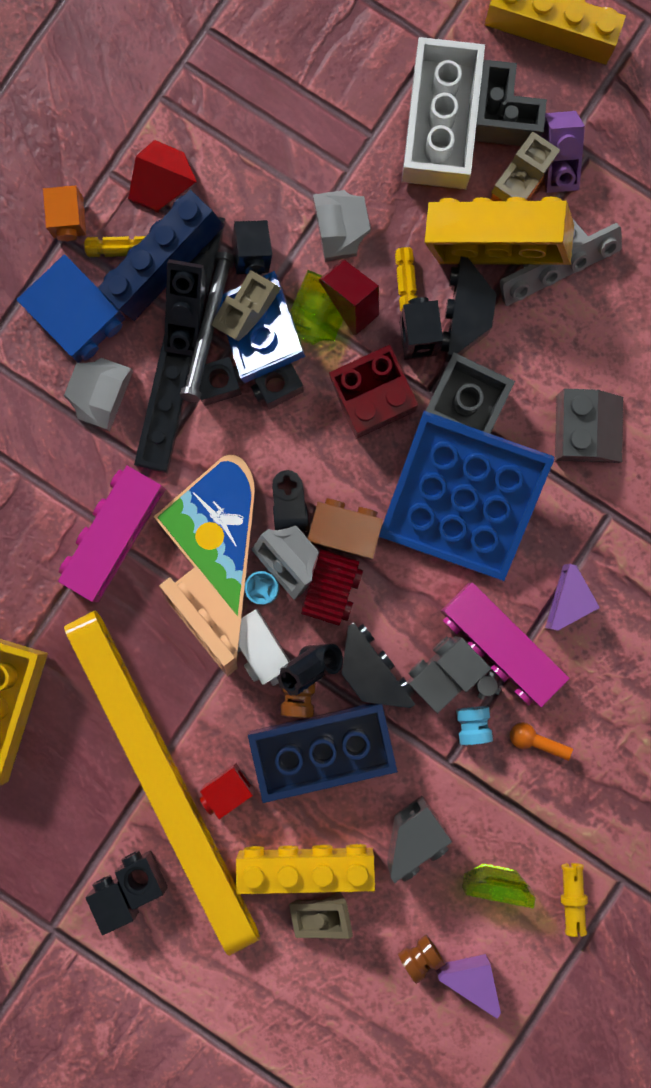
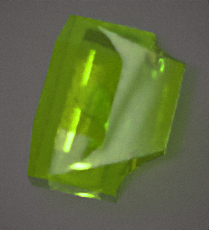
(314, 312)
(498, 885)

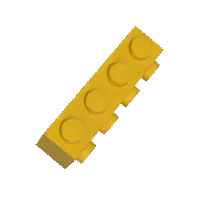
(560, 24)
(305, 869)

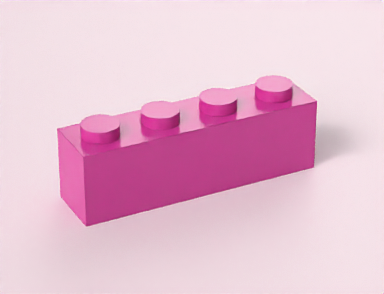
(111, 534)
(504, 645)

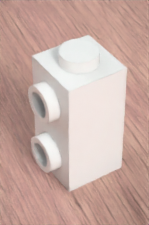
(260, 649)

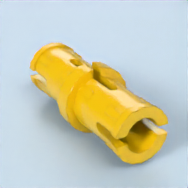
(574, 899)

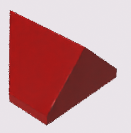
(159, 176)

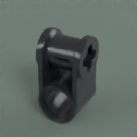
(289, 509)

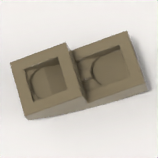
(526, 168)
(242, 313)

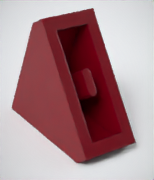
(352, 295)

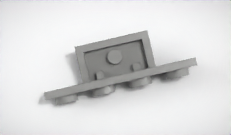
(585, 252)

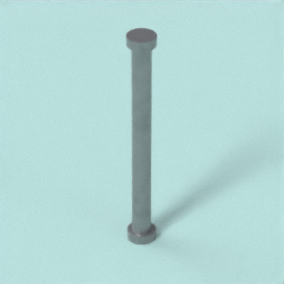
(191, 390)

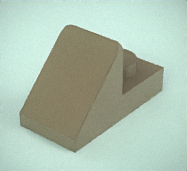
(321, 918)

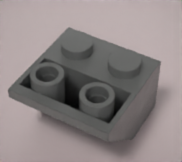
(414, 839)

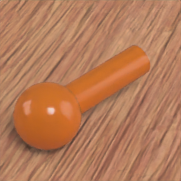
(524, 736)

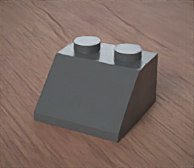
(588, 426)

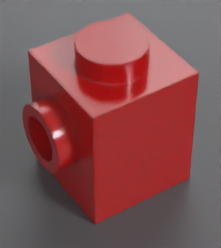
(226, 792)

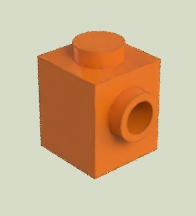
(64, 212)

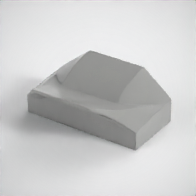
(341, 223)
(97, 391)
(288, 558)

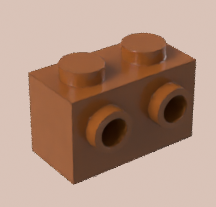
(345, 529)

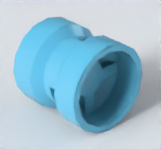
(257, 588)
(474, 725)

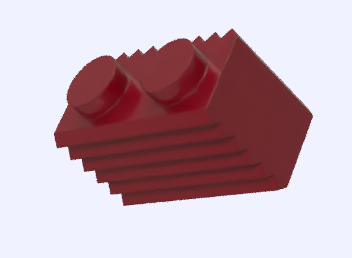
(331, 588)

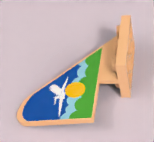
(213, 531)

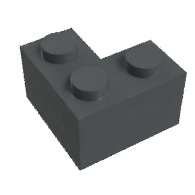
(502, 115)
(447, 673)

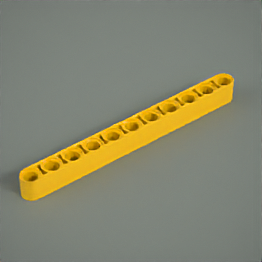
(162, 783)

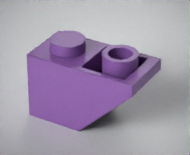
(567, 133)

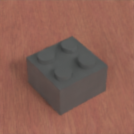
(470, 394)

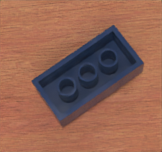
(322, 752)

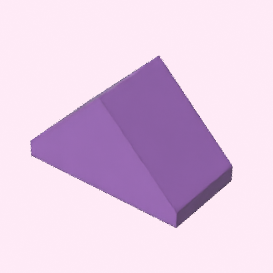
(571, 599)
(472, 980)

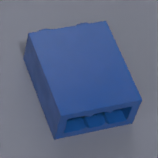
(72, 309)

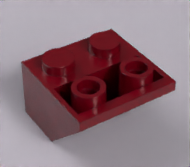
(373, 391)

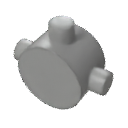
(487, 686)

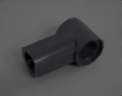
(309, 667)

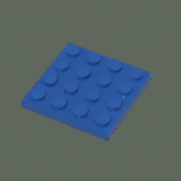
(465, 495)

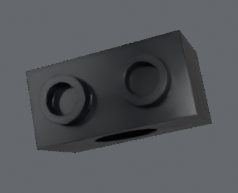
(420, 328)

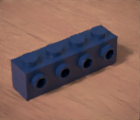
(144, 270)

